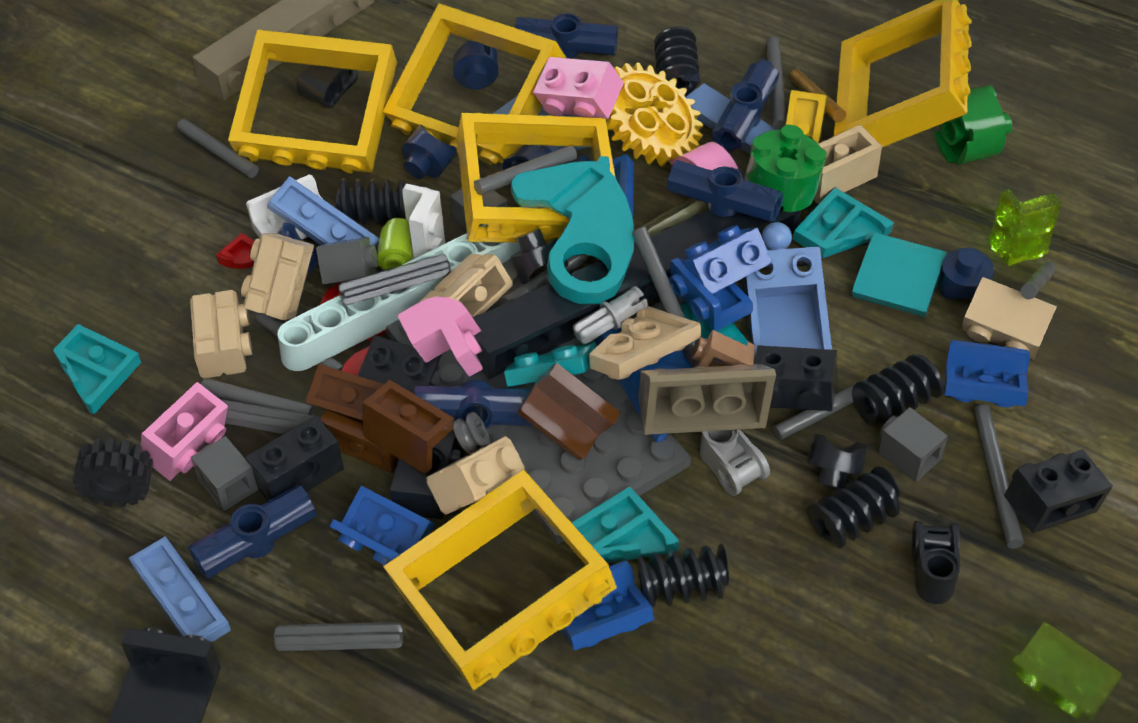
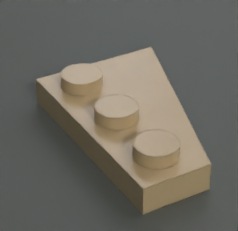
(643, 342)

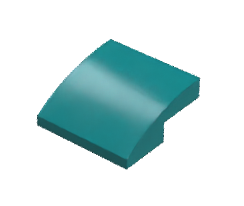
(899, 274)

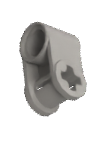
(733, 461)

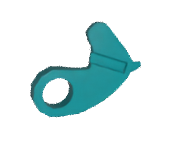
(597, 225)

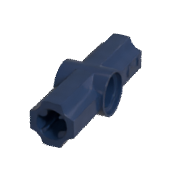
(572, 34)
(745, 105)
(725, 191)
(494, 406)
(236, 541)

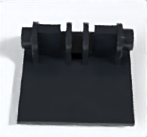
(397, 363)

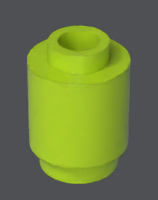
(395, 244)

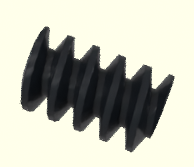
(678, 57)
(370, 201)
(897, 389)
(855, 507)
(683, 575)

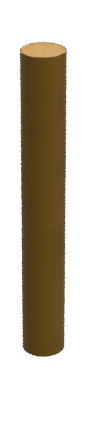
(806, 85)

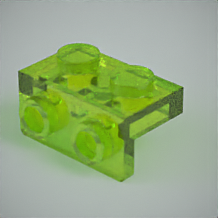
(1023, 228)
(1067, 671)

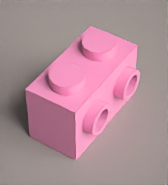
(578, 87)
(184, 430)

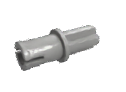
(609, 315)

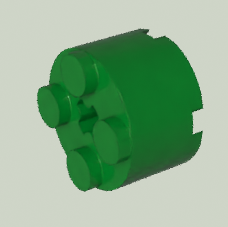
(977, 133)
(787, 163)

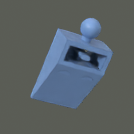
(788, 302)

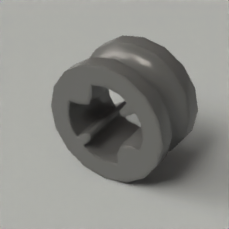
(471, 432)

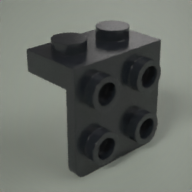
(166, 678)

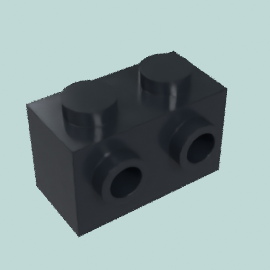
(803, 376)
(1057, 490)

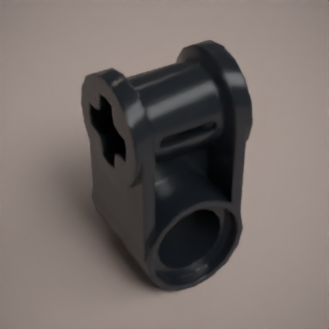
(325, 84)
(936, 553)

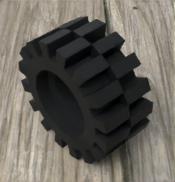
(112, 472)

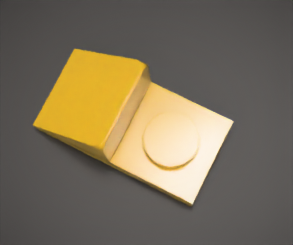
(807, 113)

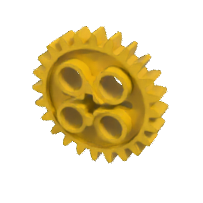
(653, 116)

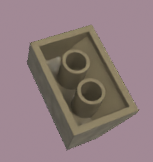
(705, 398)

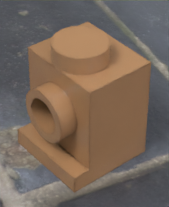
(721, 351)

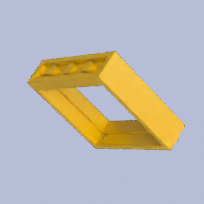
(481, 30)
(320, 52)
(921, 111)
(508, 223)
(470, 532)

